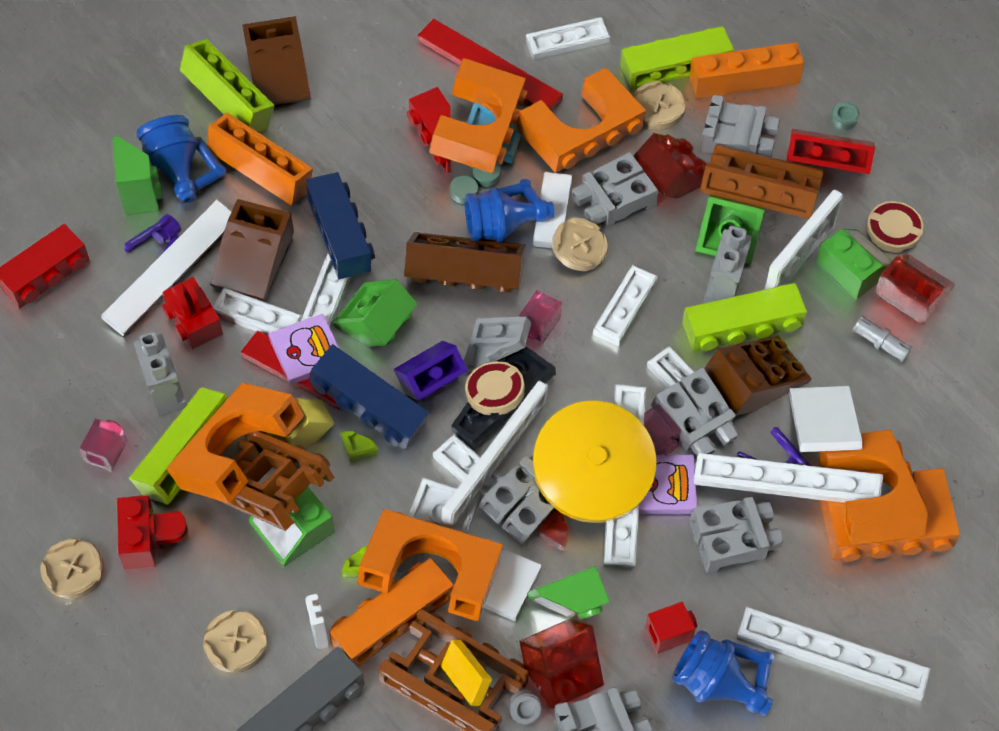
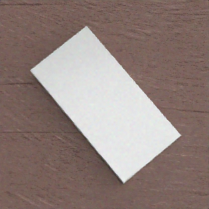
(805, 242)

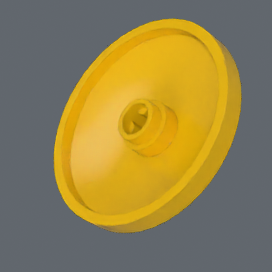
(594, 461)

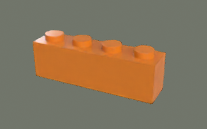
(746, 70)
(259, 158)
(389, 615)

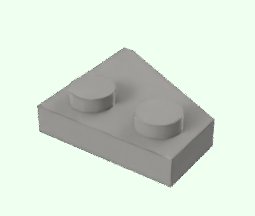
(495, 339)

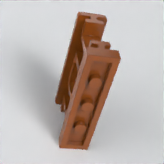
(762, 181)
(256, 458)
(436, 694)

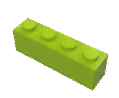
(670, 57)
(225, 85)
(744, 317)
(151, 475)

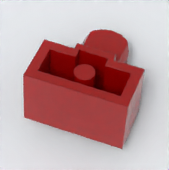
(192, 313)
(143, 531)

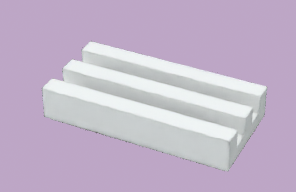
(653, 365)
(316, 621)

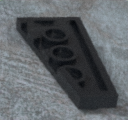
(474, 426)

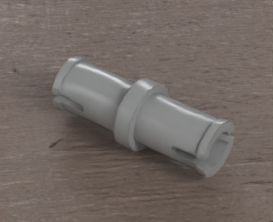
(882, 338)

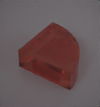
(554, 530)

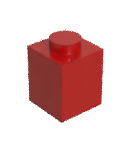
(671, 627)

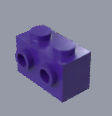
(430, 370)

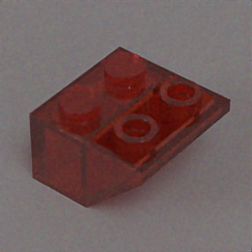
(671, 165)
(913, 287)
(563, 661)

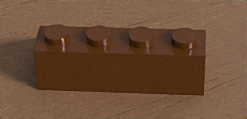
(464, 261)

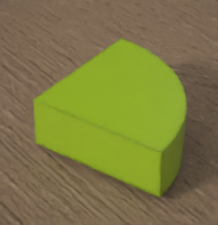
(358, 446)
(351, 565)

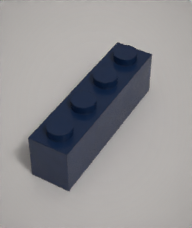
(339, 225)
(368, 397)

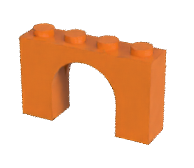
(481, 144)
(564, 145)
(249, 409)
(886, 517)
(940, 532)
(403, 536)

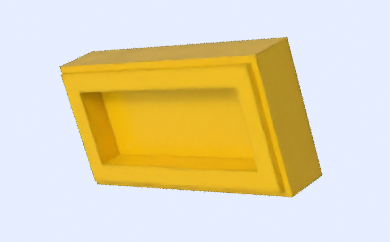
(466, 672)

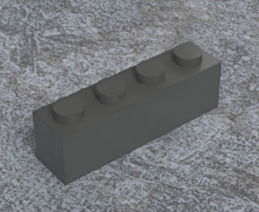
(311, 696)

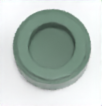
(844, 116)
(485, 178)
(461, 186)

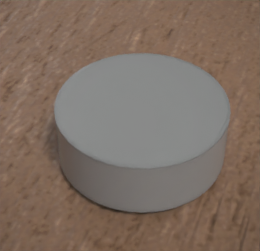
(525, 707)

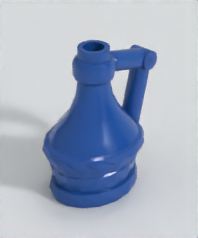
(172, 150)
(497, 215)
(713, 672)

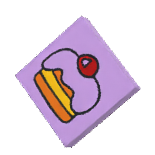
(301, 346)
(672, 486)

